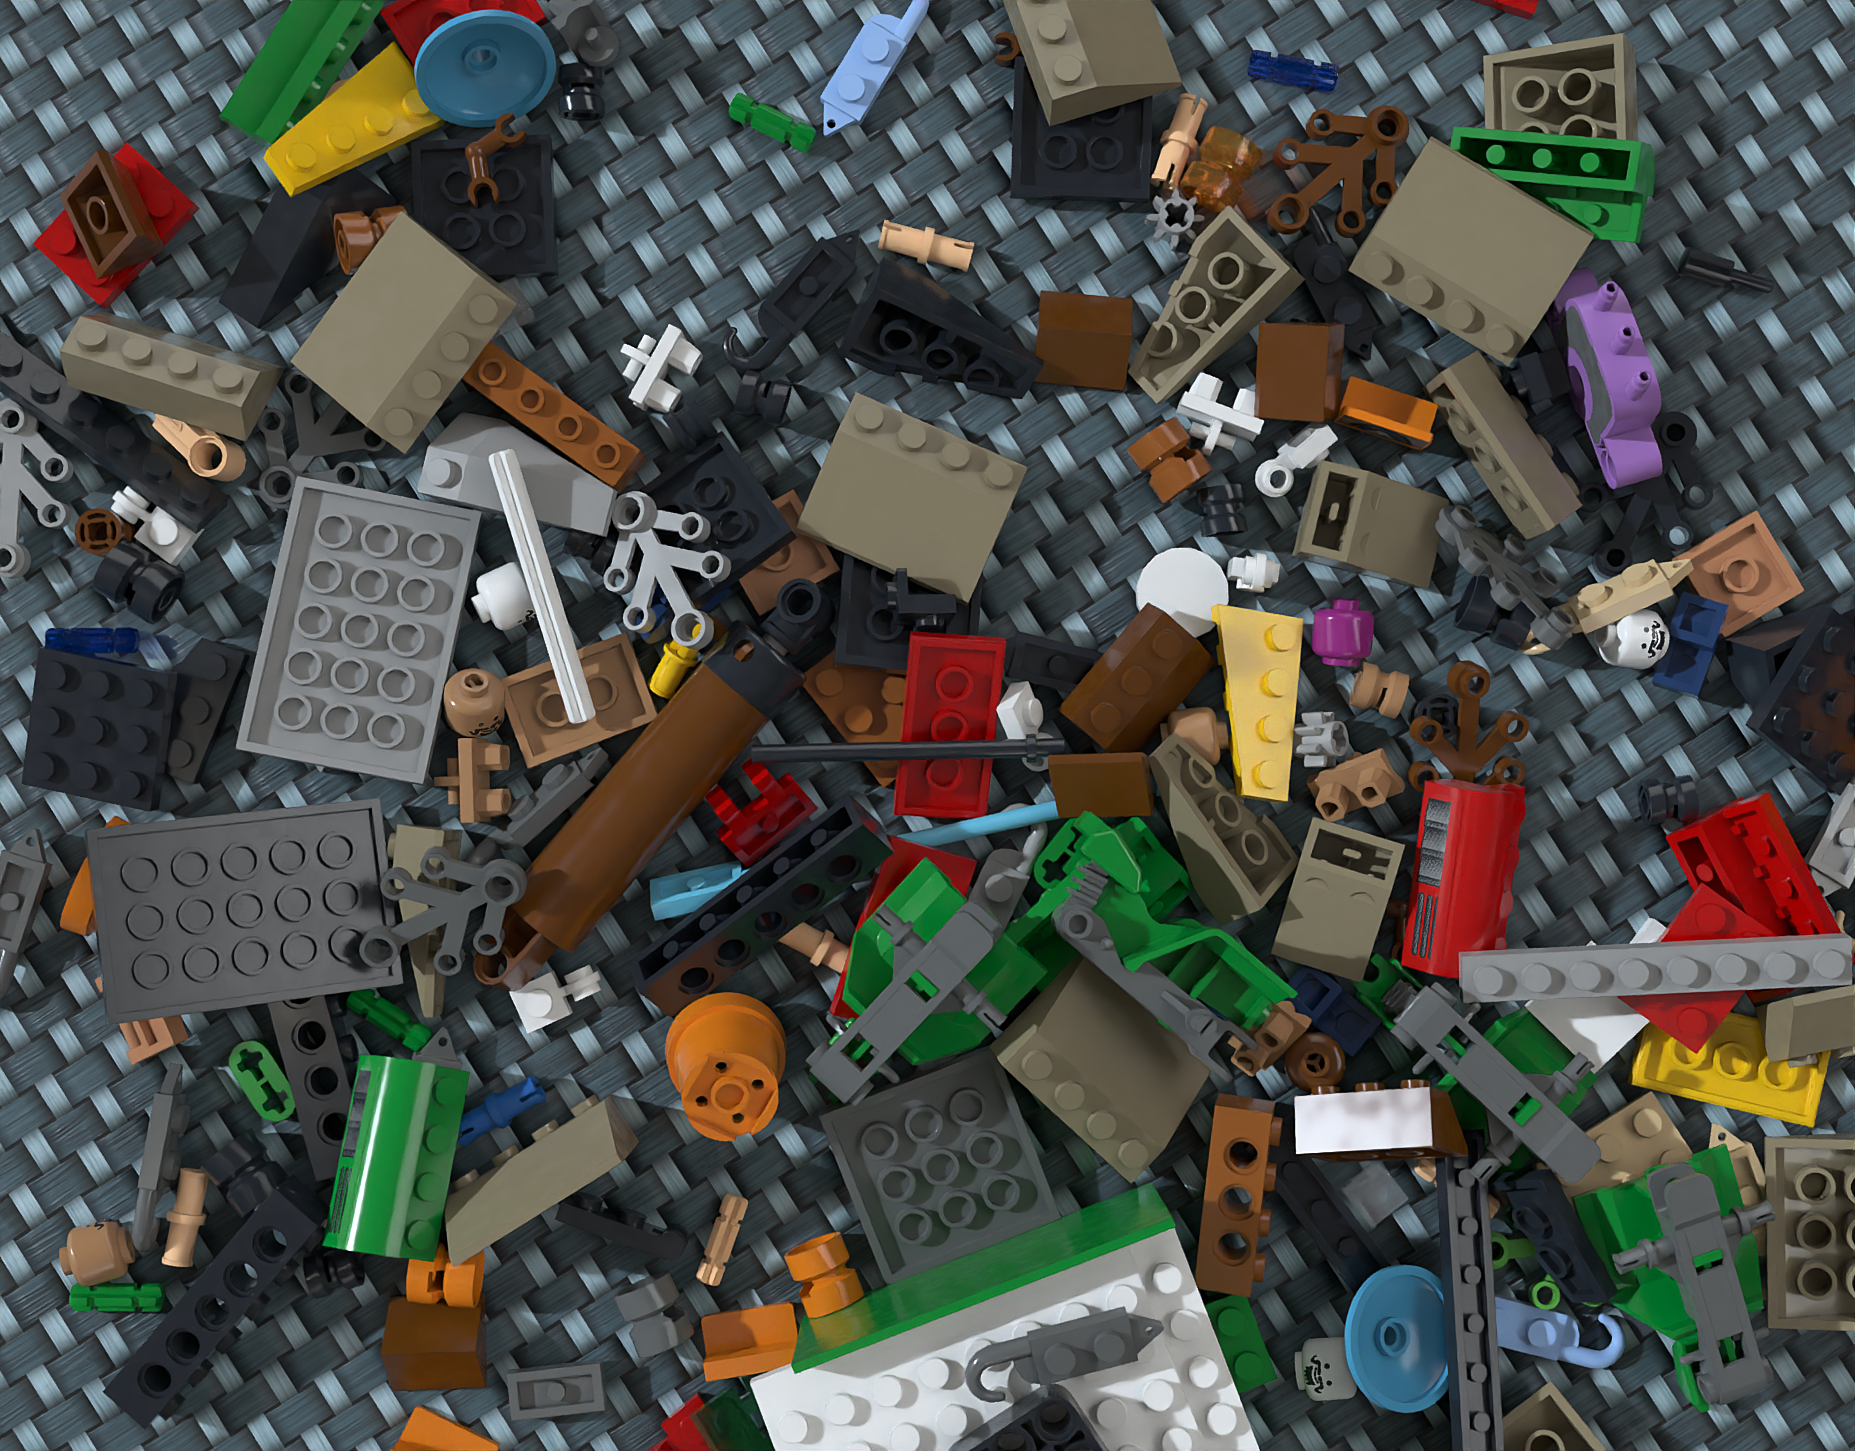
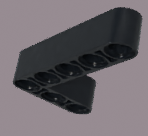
(1040, 1435)

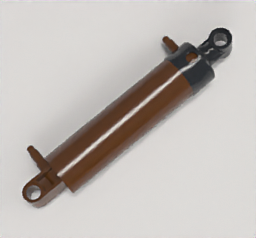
(656, 785)

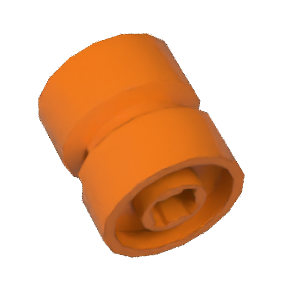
(825, 1278)
(458, 1285)

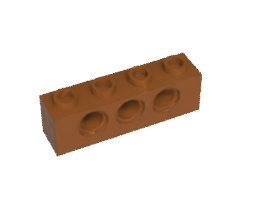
(554, 417)
(1217, 1264)

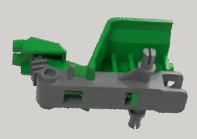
(1164, 962)
(925, 981)
(1510, 1082)
(1688, 1269)

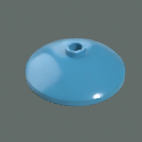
(484, 68)
(1409, 1363)

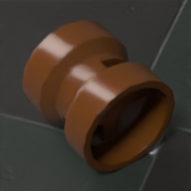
(109, 535)

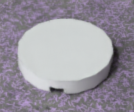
(1184, 586)

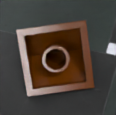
(110, 216)
(1083, 340)
(1299, 371)
(1103, 784)
(434, 1345)

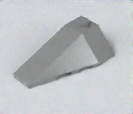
(559, 491)

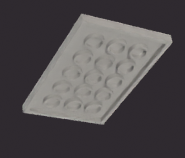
(360, 631)

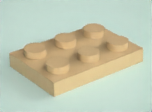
(1629, 1144)

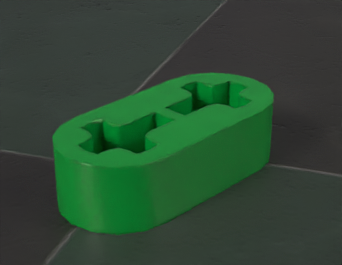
(1054, 850)
(255, 1085)

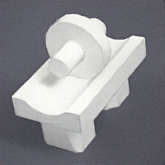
(671, 351)
(1202, 406)

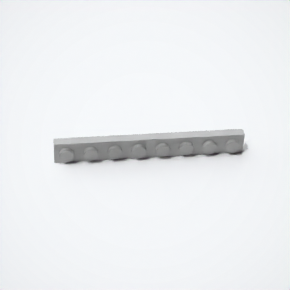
(1655, 968)

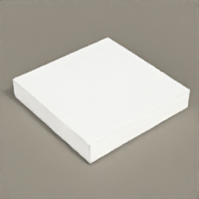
(1589, 1024)

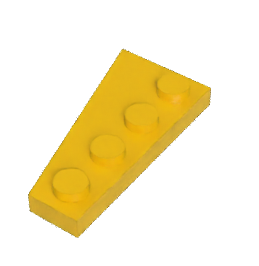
(354, 124)
(1261, 684)

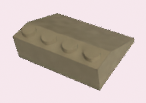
(1092, 53)
(1565, 89)
(1470, 251)
(404, 332)
(911, 498)
(1103, 1066)
(536, 1176)
(1813, 1231)

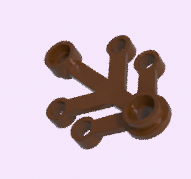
(1343, 164)
(1467, 757)

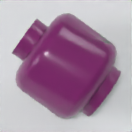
(1342, 632)

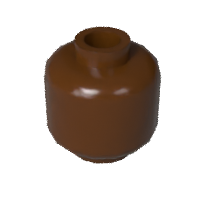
(1326, 1048)

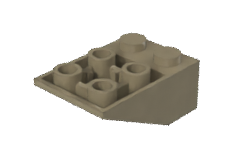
(1369, 525)
(1337, 899)

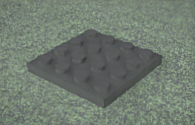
(939, 1165)

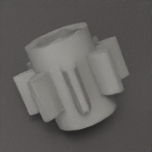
(1176, 231)
(1319, 739)

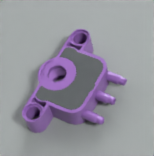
(1621, 389)

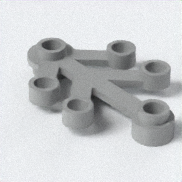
(18, 479)
(659, 565)

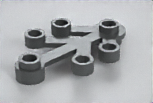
(314, 441)
(1508, 580)
(448, 908)

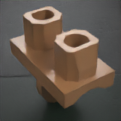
(470, 780)
(1354, 784)
(1272, 1036)

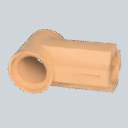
(198, 447)

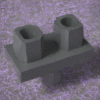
(585, 31)

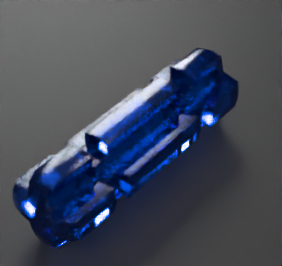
(1293, 70)
(94, 639)

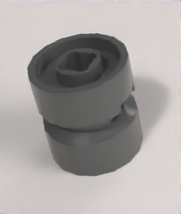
(654, 1314)

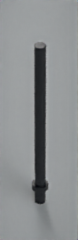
(909, 750)

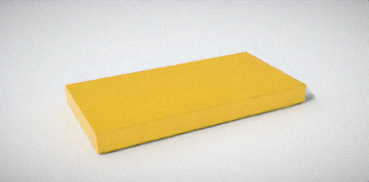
(1730, 1071)

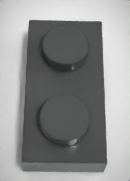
(556, 1390)

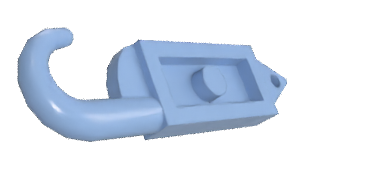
(868, 67)
(1552, 1334)

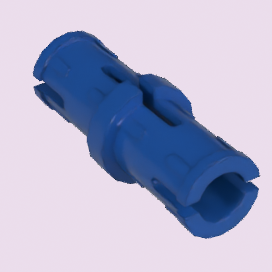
(500, 1109)

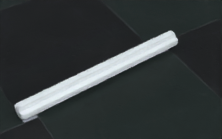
(542, 585)

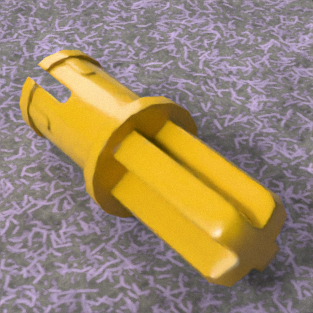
(673, 666)

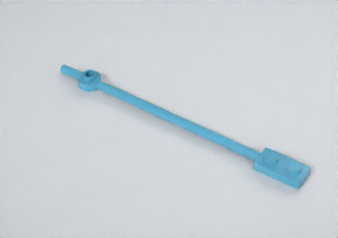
(687, 891)

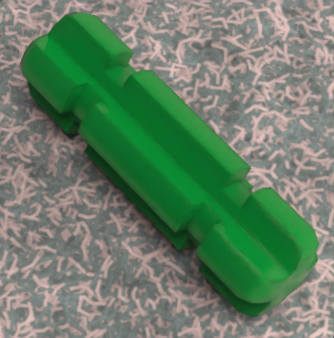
(772, 122)
(389, 1018)
(118, 1297)

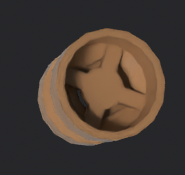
(1379, 690)

